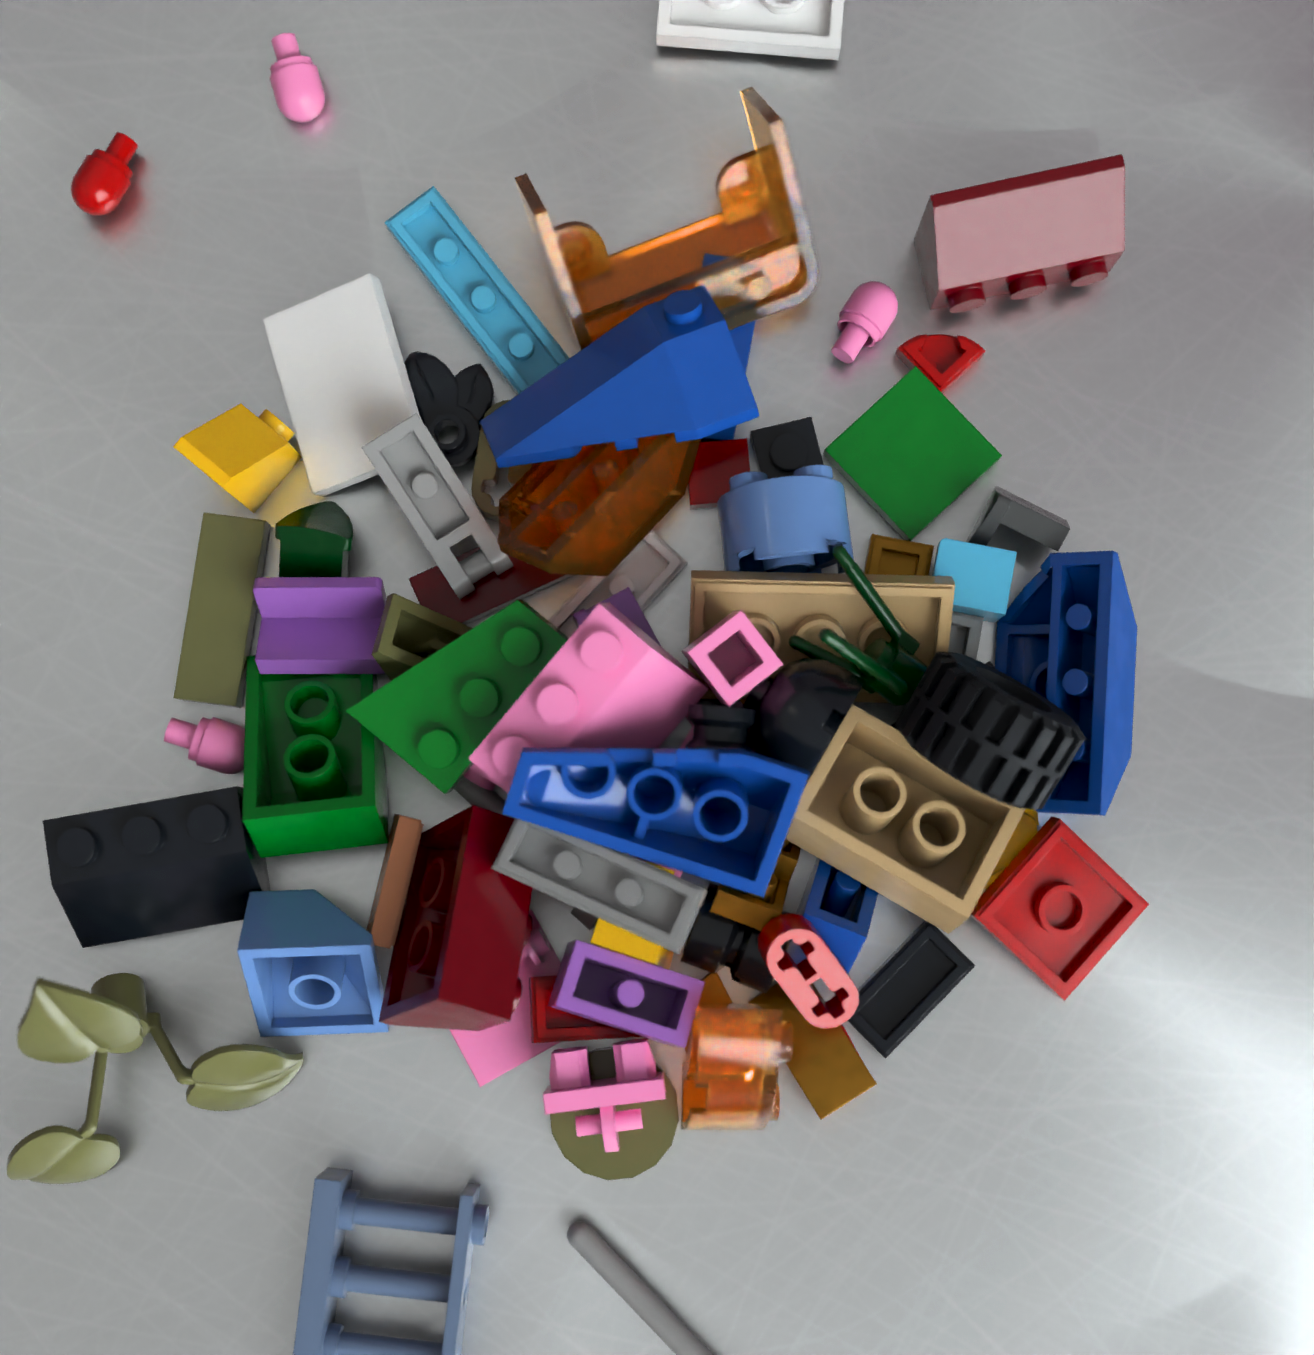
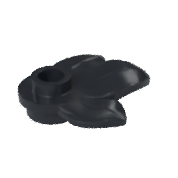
(450, 401)

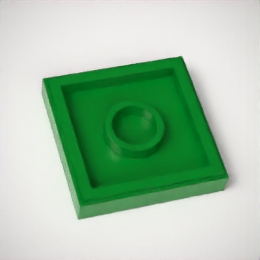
(912, 454)

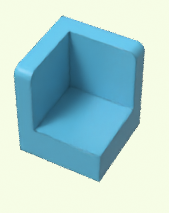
(980, 577)

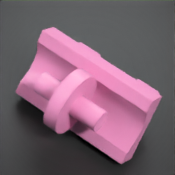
(574, 1090)

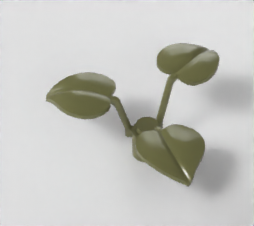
(73, 1024)

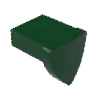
(315, 541)

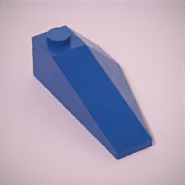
(646, 377)
(681, 808)

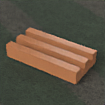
(394, 880)

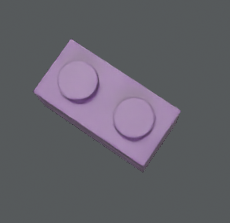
(626, 993)

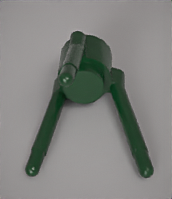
(885, 665)

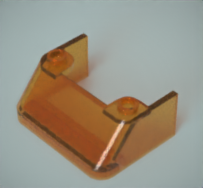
(758, 230)

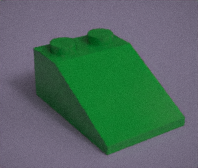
(310, 766)

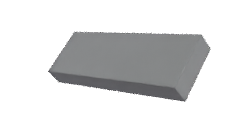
(602, 883)

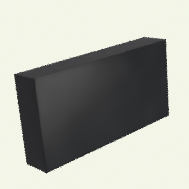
(908, 987)

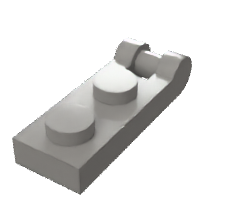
(435, 503)

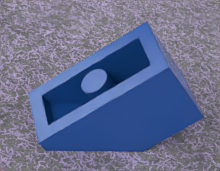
(839, 912)

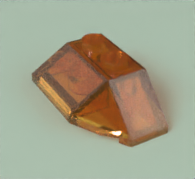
(593, 507)

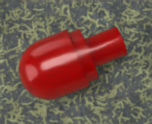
(104, 177)

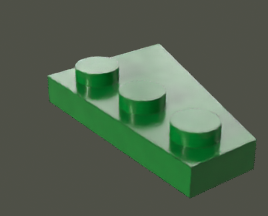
(460, 693)

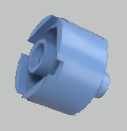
(784, 521)

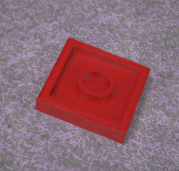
(1058, 907)

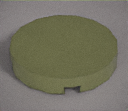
(637, 1148)

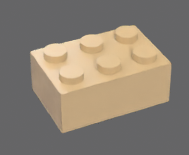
(901, 822)

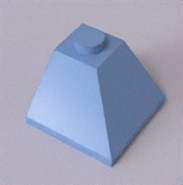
(308, 966)

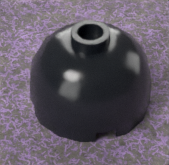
(800, 710)

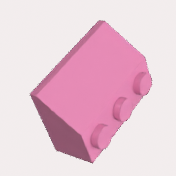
(597, 692)

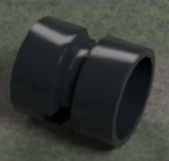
(725, 942)

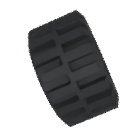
(989, 731)

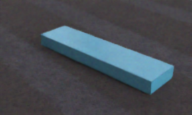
(476, 290)

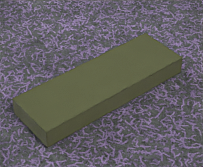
(221, 610)

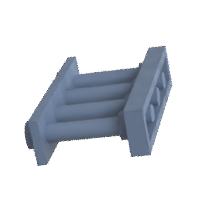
(332, 1275)

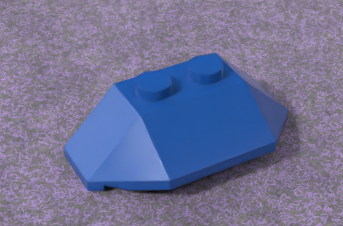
(1076, 646)

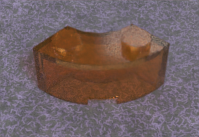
(734, 1066)

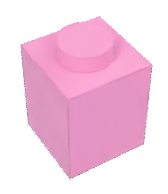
(732, 657)

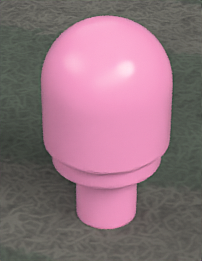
(295, 81)
(864, 319)
(211, 743)

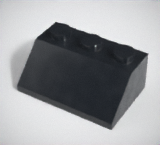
(154, 866)

